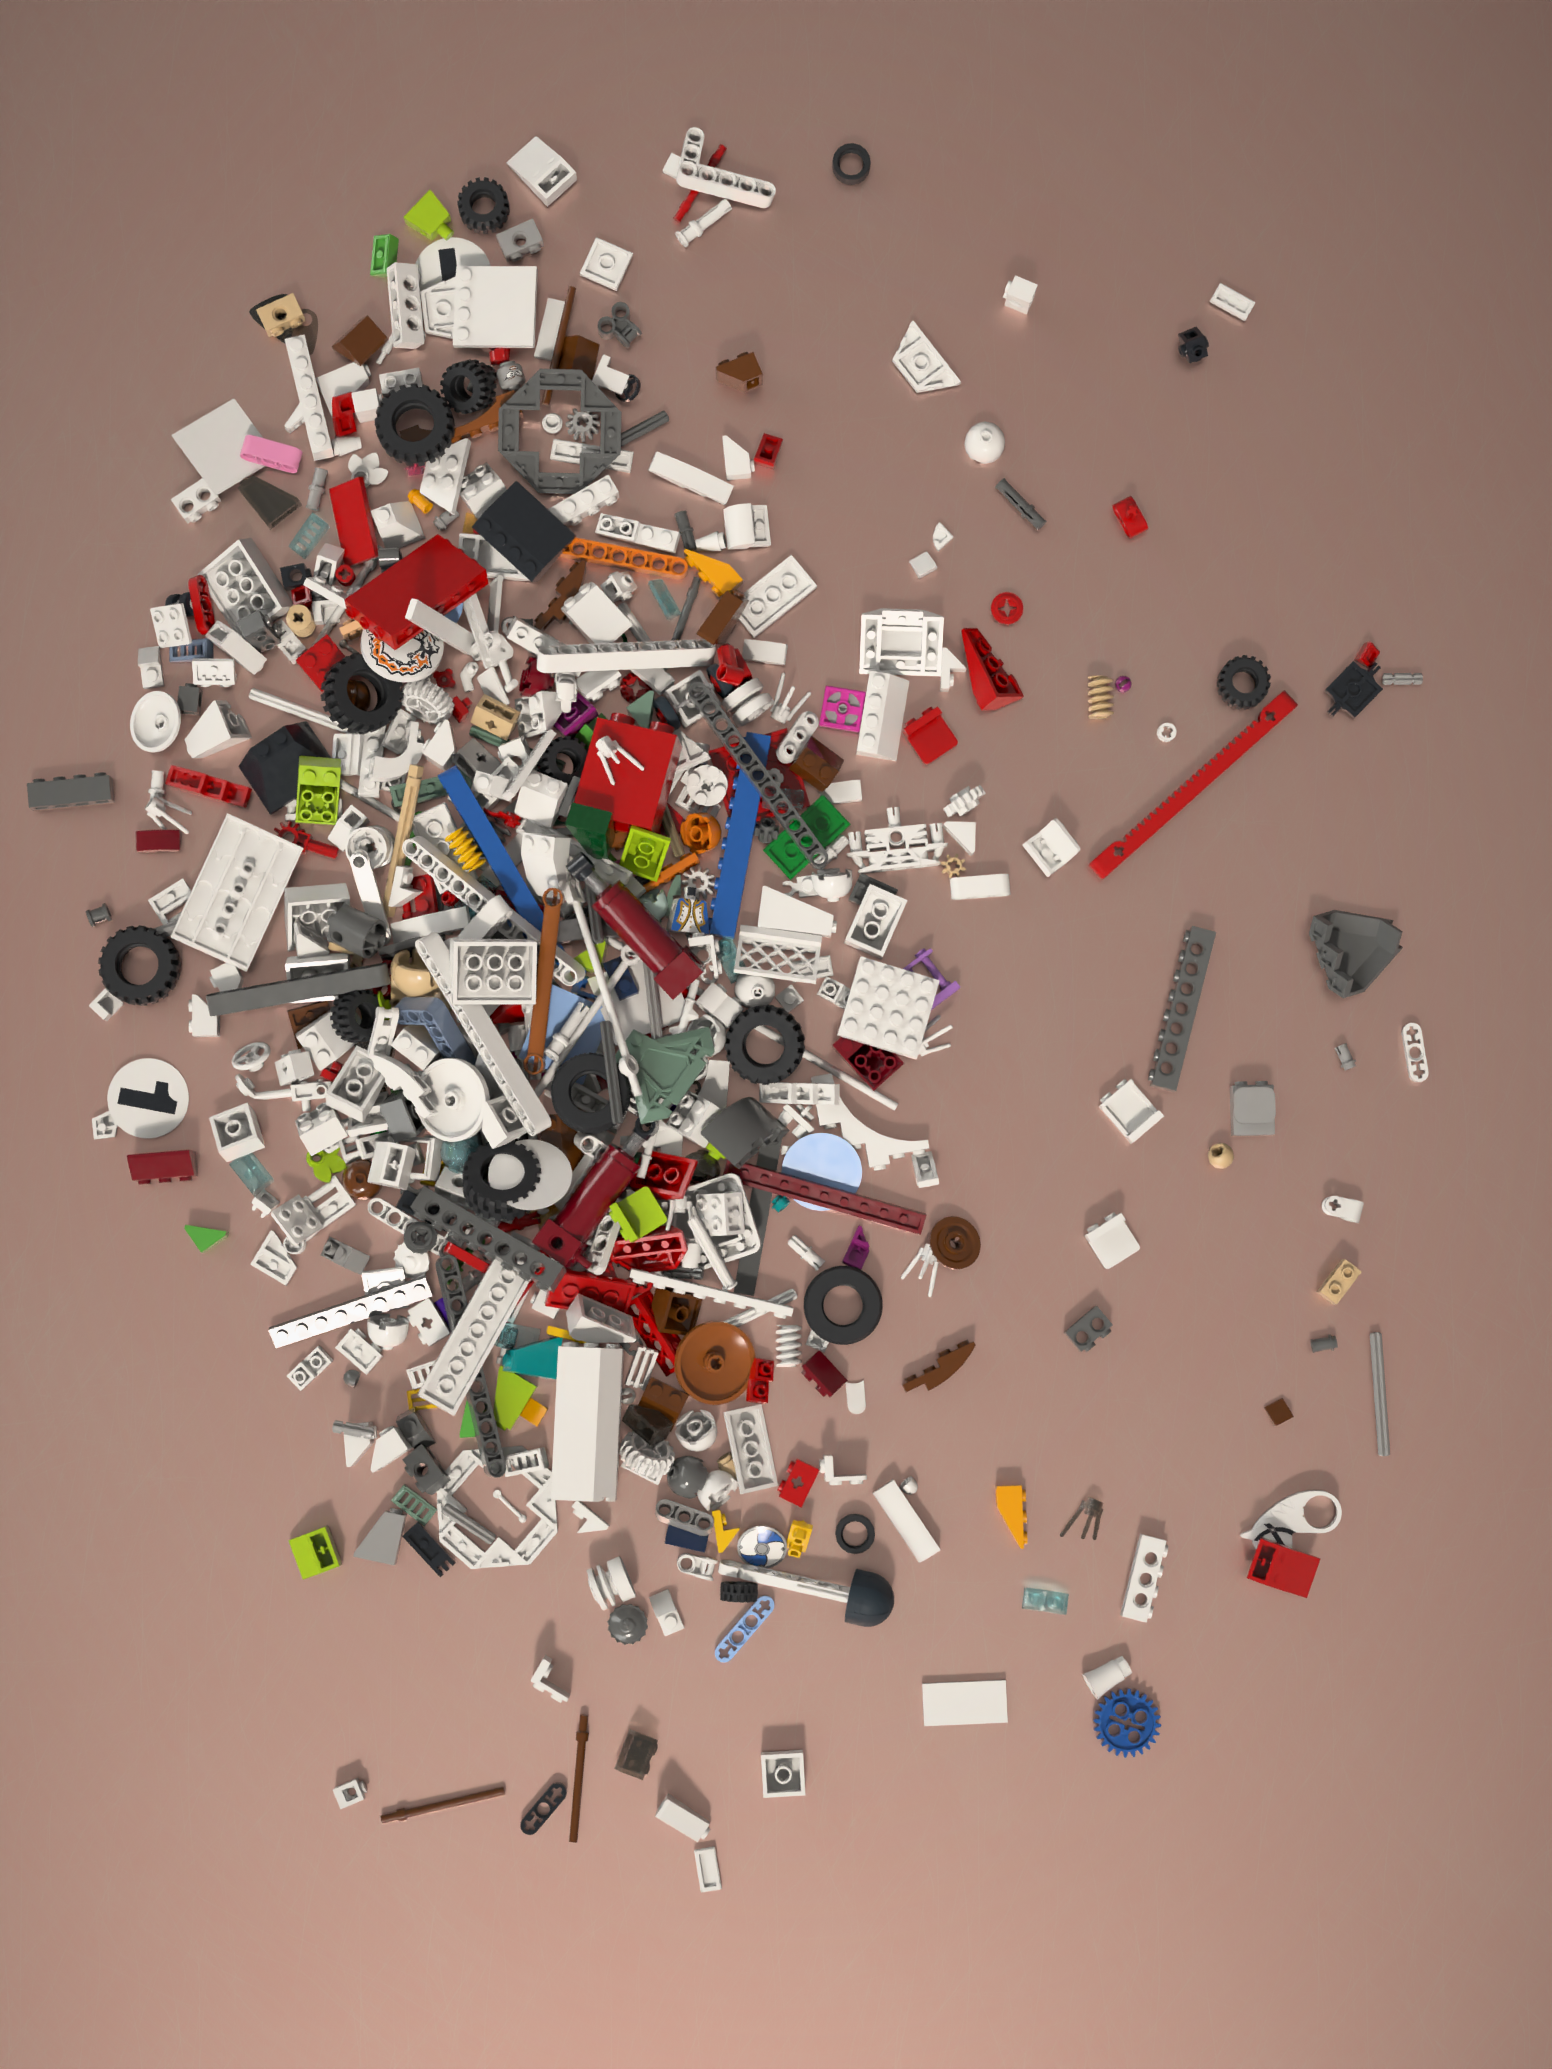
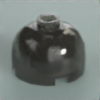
(706, 1168)

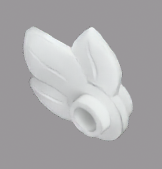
(367, 468)

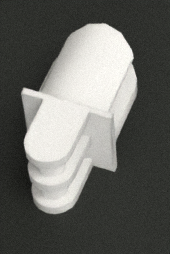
(566, 690)

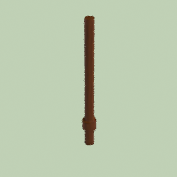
(560, 338)
(581, 1736)
(403, 1814)

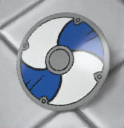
(762, 1546)

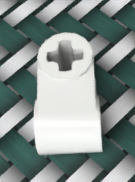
(1345, 1208)
(698, 1566)

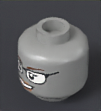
(510, 376)

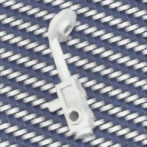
(301, 1091)

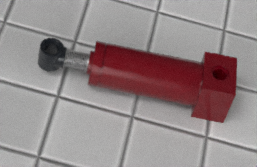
(671, 963)
(592, 1201)

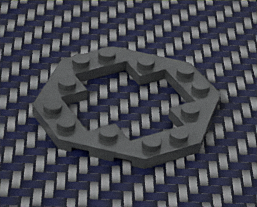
(591, 401)

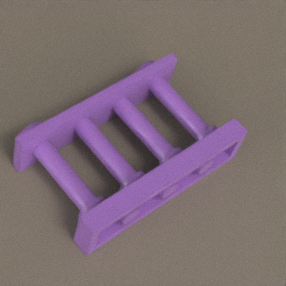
(946, 988)

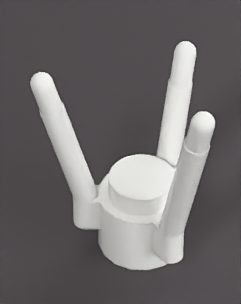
(781, 711)
(608, 748)
(156, 807)
(923, 1051)
(678, 1206)
(928, 1258)

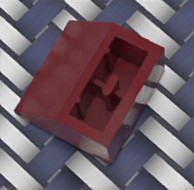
(824, 1374)

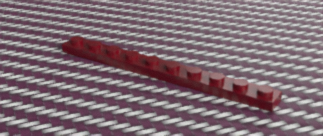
(828, 1197)

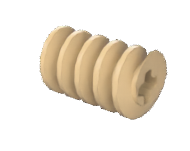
(298, 613)
(1100, 697)

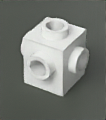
(619, 586)

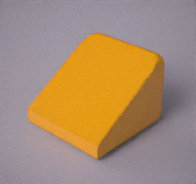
(534, 1412)

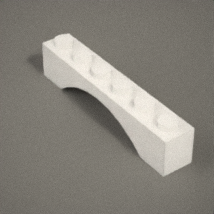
(309, 397)

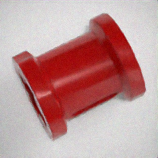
(341, 572)

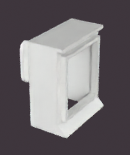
(433, 1158)

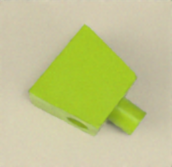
(429, 218)

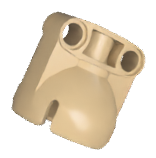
(412, 979)

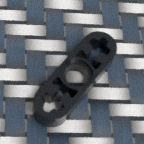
(557, 1800)

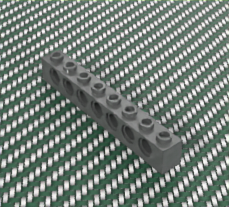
(1205, 940)
(429, 1199)

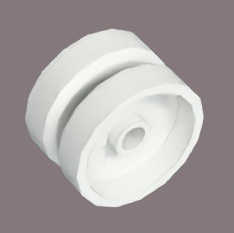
(747, 702)

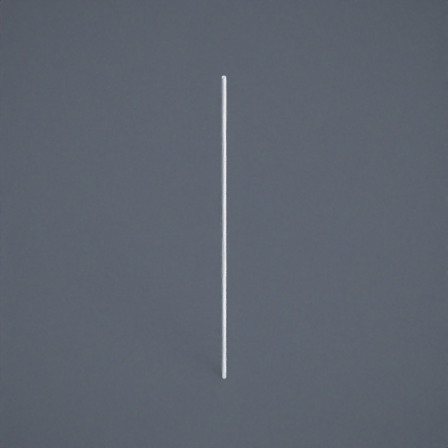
(619, 945)

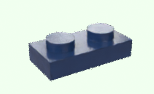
(625, 986)

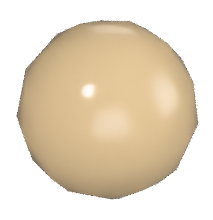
(1220, 1155)

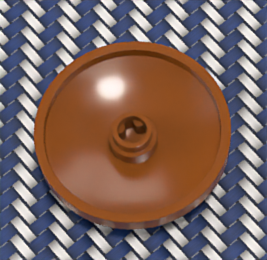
(714, 1362)

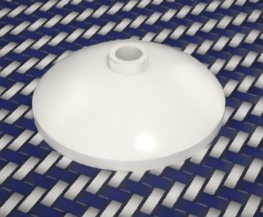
(155, 721)

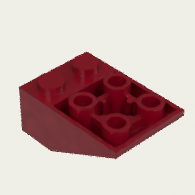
(868, 1062)

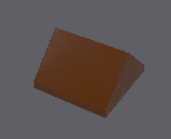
(360, 341)
(579, 354)

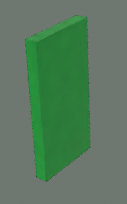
(824, 823)

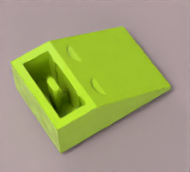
(318, 790)

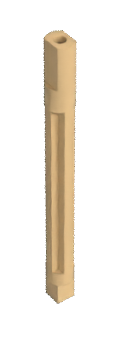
(403, 831)

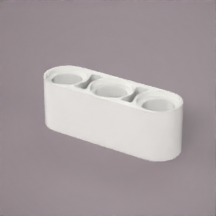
(980, 886)

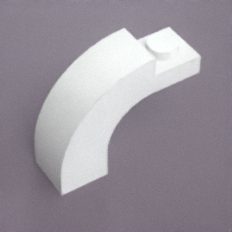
(390, 769)

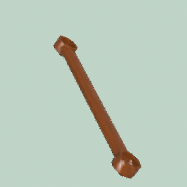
(544, 980)

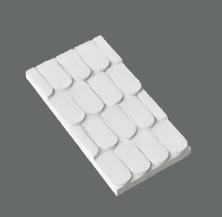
(236, 892)

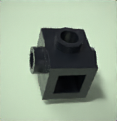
(1193, 345)

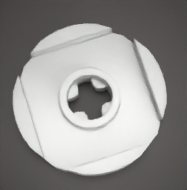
(711, 774)

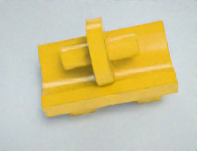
(798, 1537)

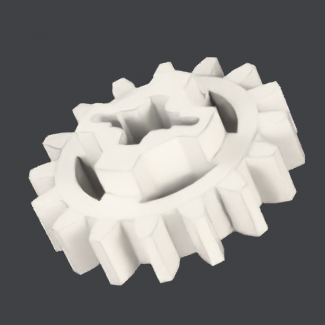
(964, 801)

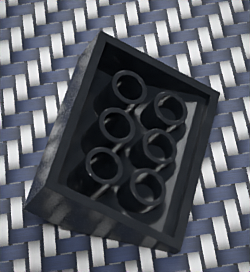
(524, 532)

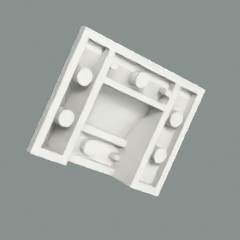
(901, 642)

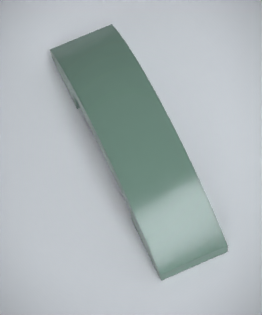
(429, 790)

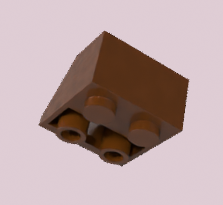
(740, 373)

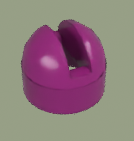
(1126, 687)

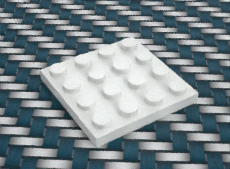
(888, 1007)

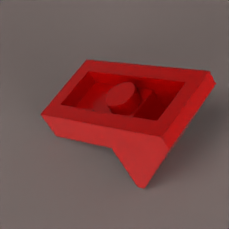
(768, 451)

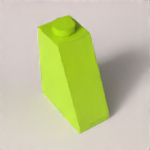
(511, 1398)

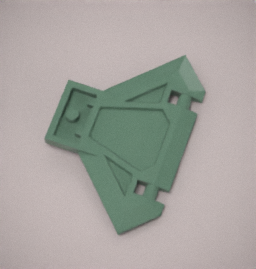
(666, 1068)

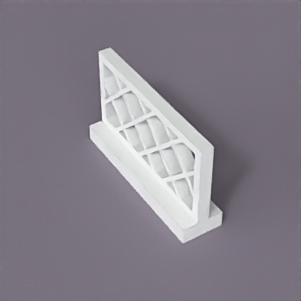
(779, 941)

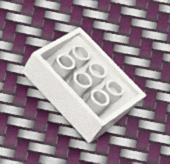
(245, 583)
(493, 971)

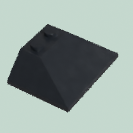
(274, 763)

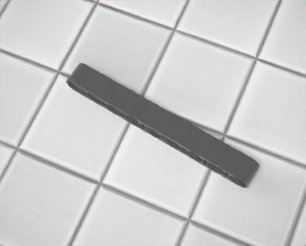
(298, 989)

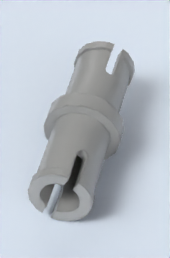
(316, 489)

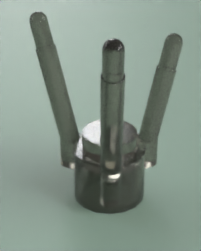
(1093, 1509)

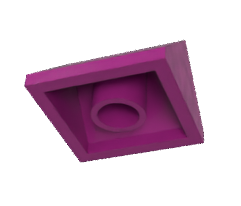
(581, 713)

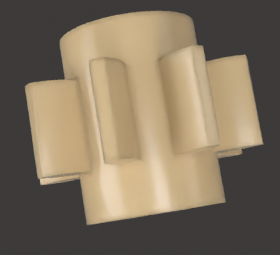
(958, 863)

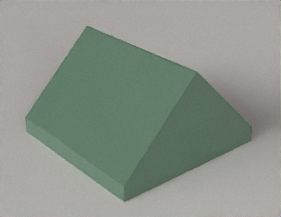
(642, 710)

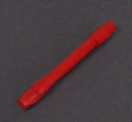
(686, 204)

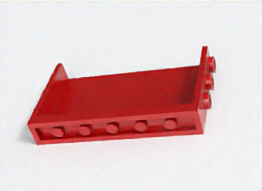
(432, 574)

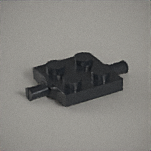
(1353, 689)

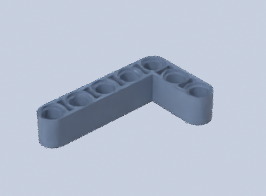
(438, 1022)

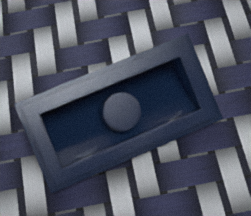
(685, 1539)

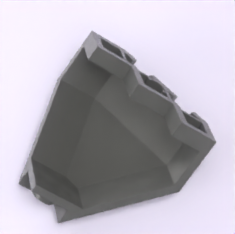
(1353, 949)

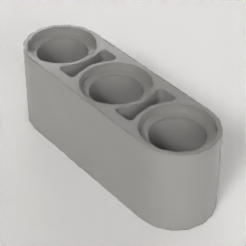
(676, 1510)

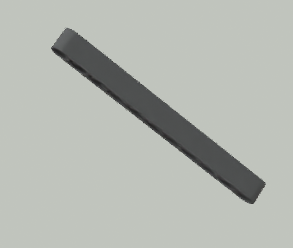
(756, 765)
(483, 1394)

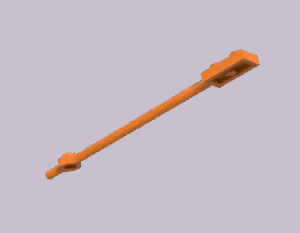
(670, 871)

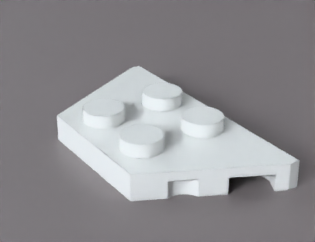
(922, 363)
(444, 477)
(690, 754)

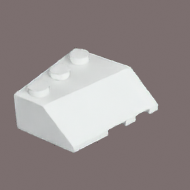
(312, 908)

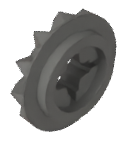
(421, 1228)

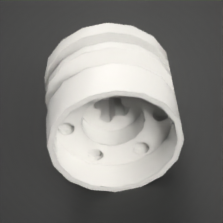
(364, 837)
(611, 1583)

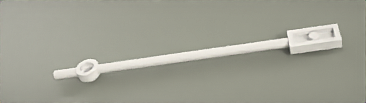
(587, 1019)
(627, 1064)

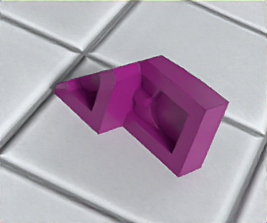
(857, 1250)

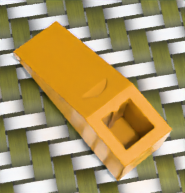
(717, 573)
(1009, 1504)

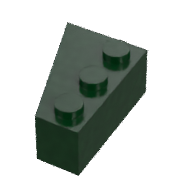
(592, 829)

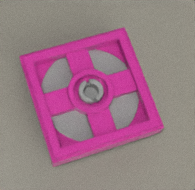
(842, 709)

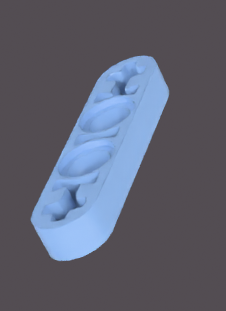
(744, 1628)

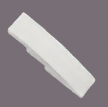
(690, 478)
(439, 922)
(799, 1093)

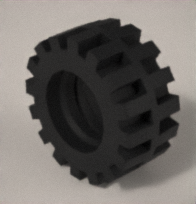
(738, 1591)

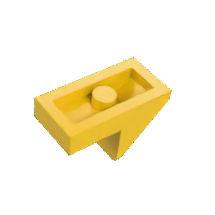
(723, 1536)

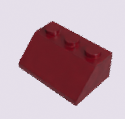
(162, 1166)

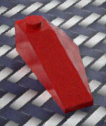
(989, 680)

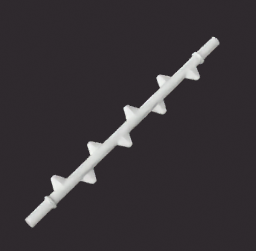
(687, 1015)

